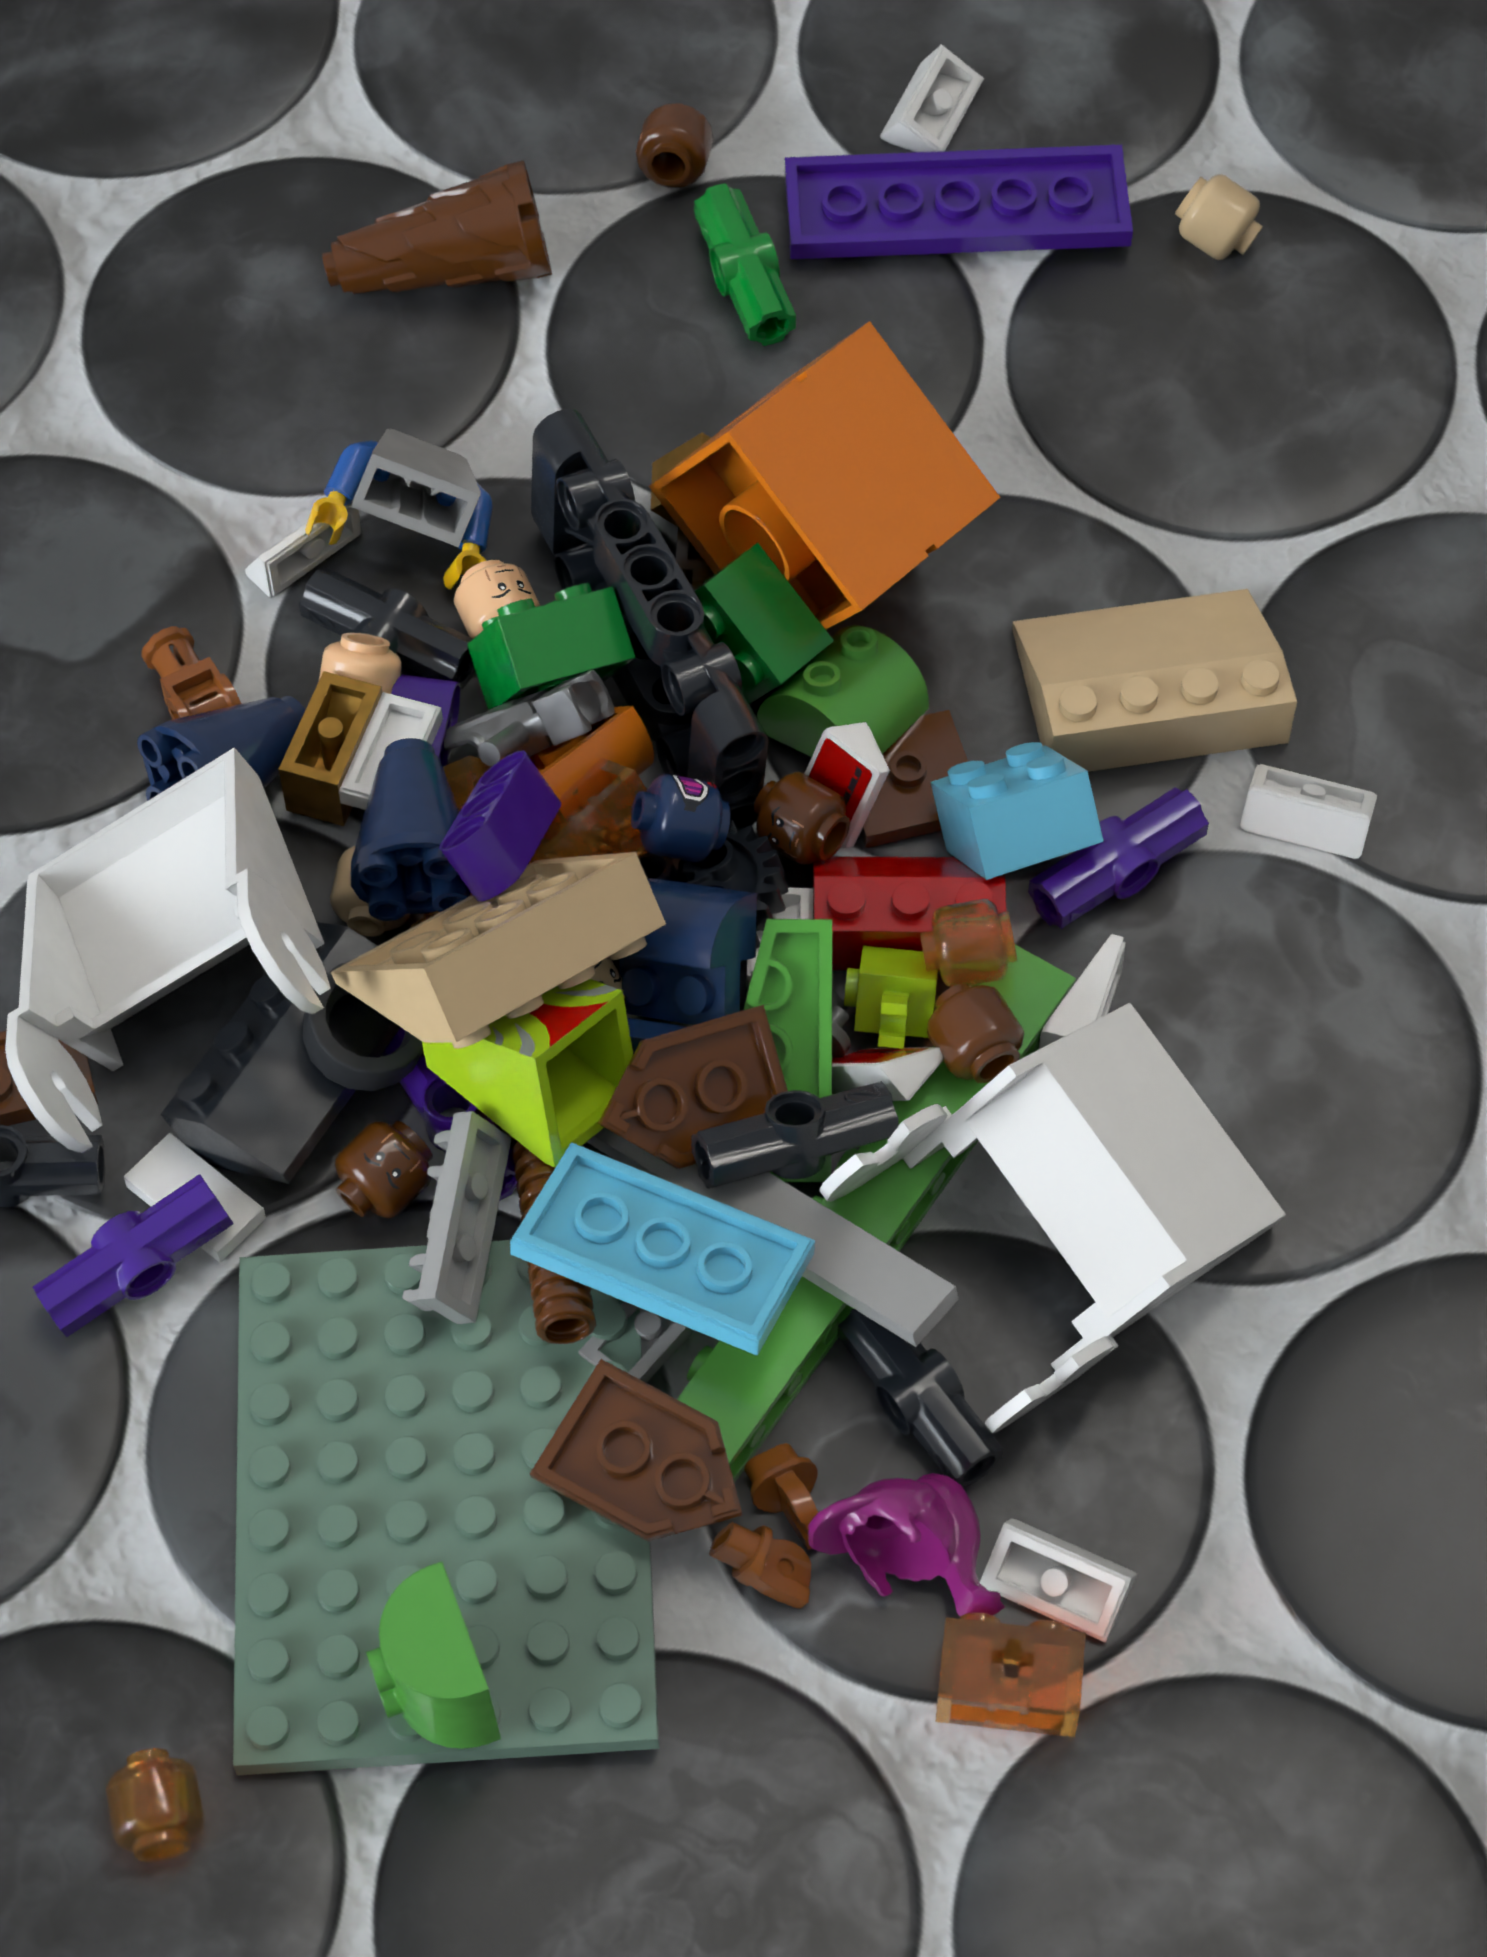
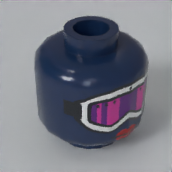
(681, 818)

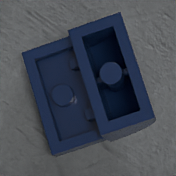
(694, 960)

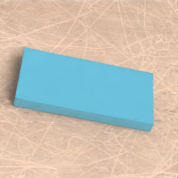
(663, 1248)

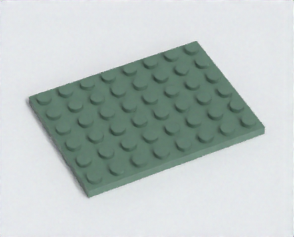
(408, 1444)

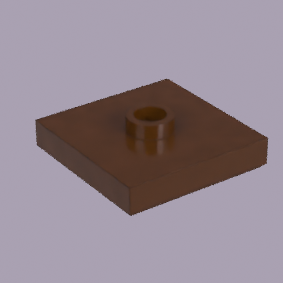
(906, 799)

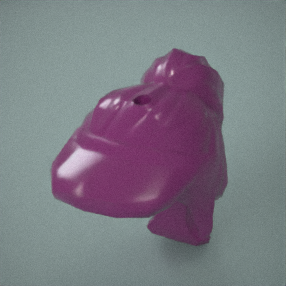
(909, 1532)

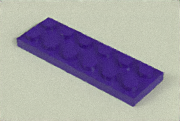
(957, 202)

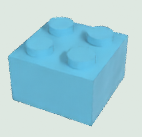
(1016, 810)

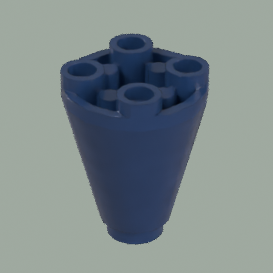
(184, 745)
(399, 840)

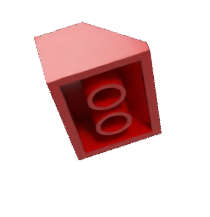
(891, 900)

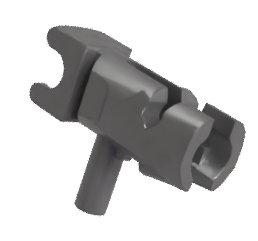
(535, 720)

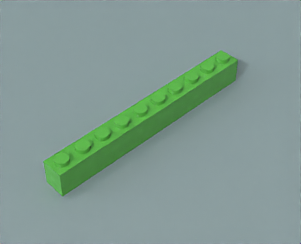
(754, 1391)

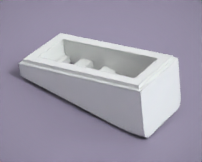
(1090, 995)

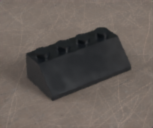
(255, 1092)

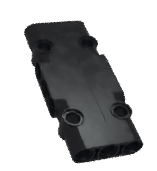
(611, 540)

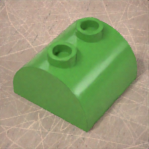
(849, 682)
(430, 1665)

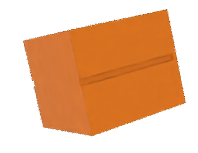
(834, 477)

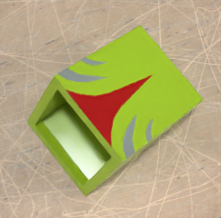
(546, 1070)

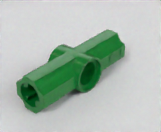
(744, 264)

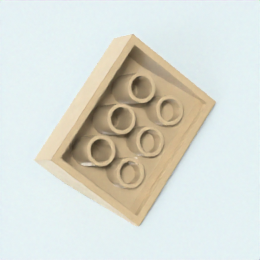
(1156, 680)
(505, 952)

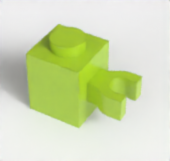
(891, 994)

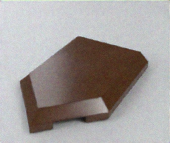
(695, 1083)
(639, 1458)

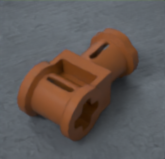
(186, 681)

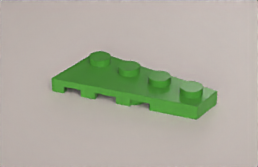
(796, 989)

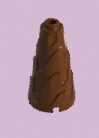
(453, 239)

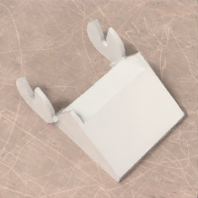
(144, 915)
(1110, 1165)

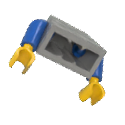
(411, 487)

